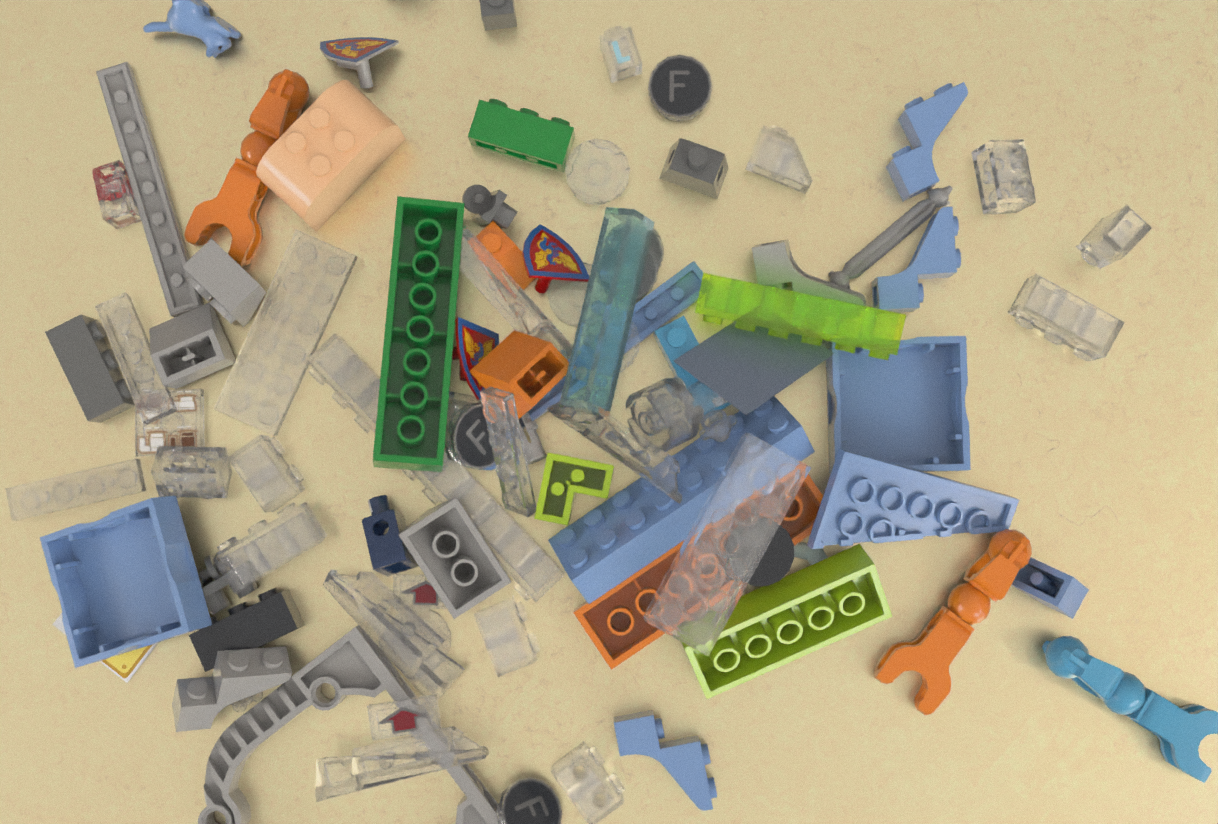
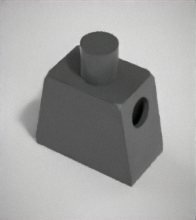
(695, 167)

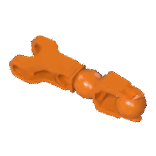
(242, 189)
(950, 628)

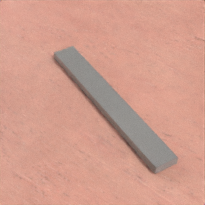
(149, 186)

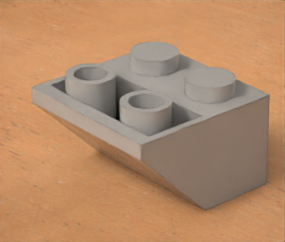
(221, 277)
(189, 347)

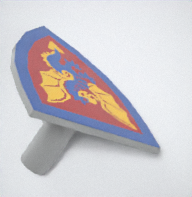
(354, 54)

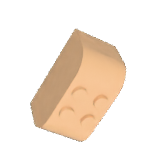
(329, 153)

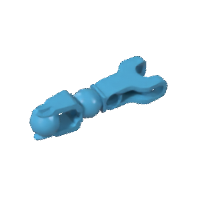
(1123, 693)

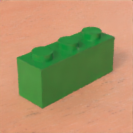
(521, 134)

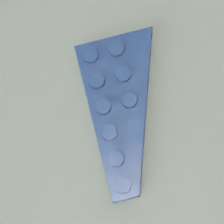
(894, 503)

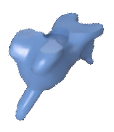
(194, 20)

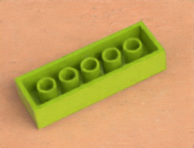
(793, 620)

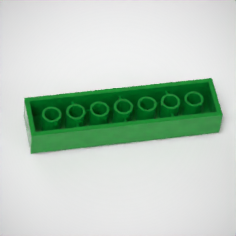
(419, 335)

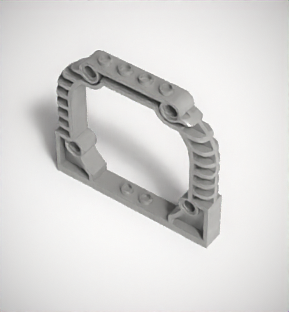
(353, 668)

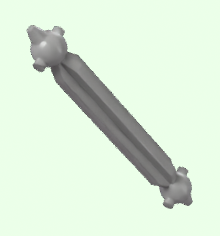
(891, 236)

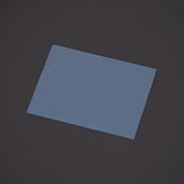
(750, 365)

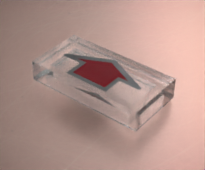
(416, 591)
(404, 717)

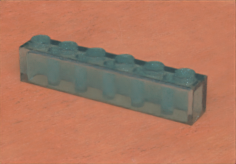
(607, 311)

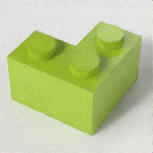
(563, 478)

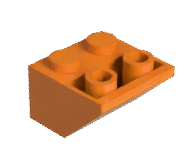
(523, 367)

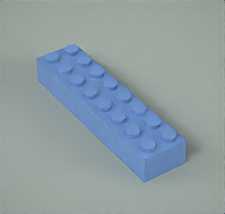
(646, 523)

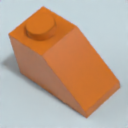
(506, 253)

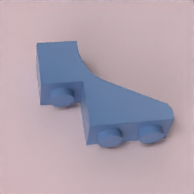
(922, 124)
(932, 259)
(681, 757)

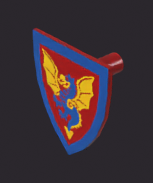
(550, 258)
(472, 346)

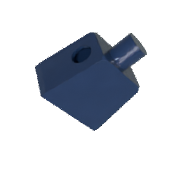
(386, 551)

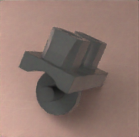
(488, 206)
(213, 593)

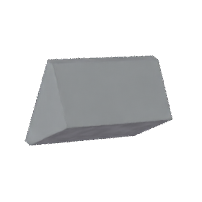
(454, 557)

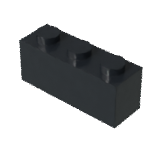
(248, 626)

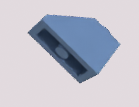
(1050, 587)

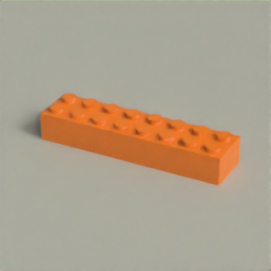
(617, 618)

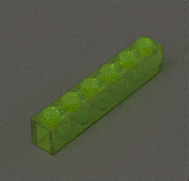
(800, 314)

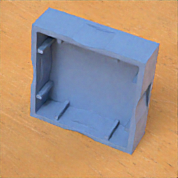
(901, 407)
(126, 580)

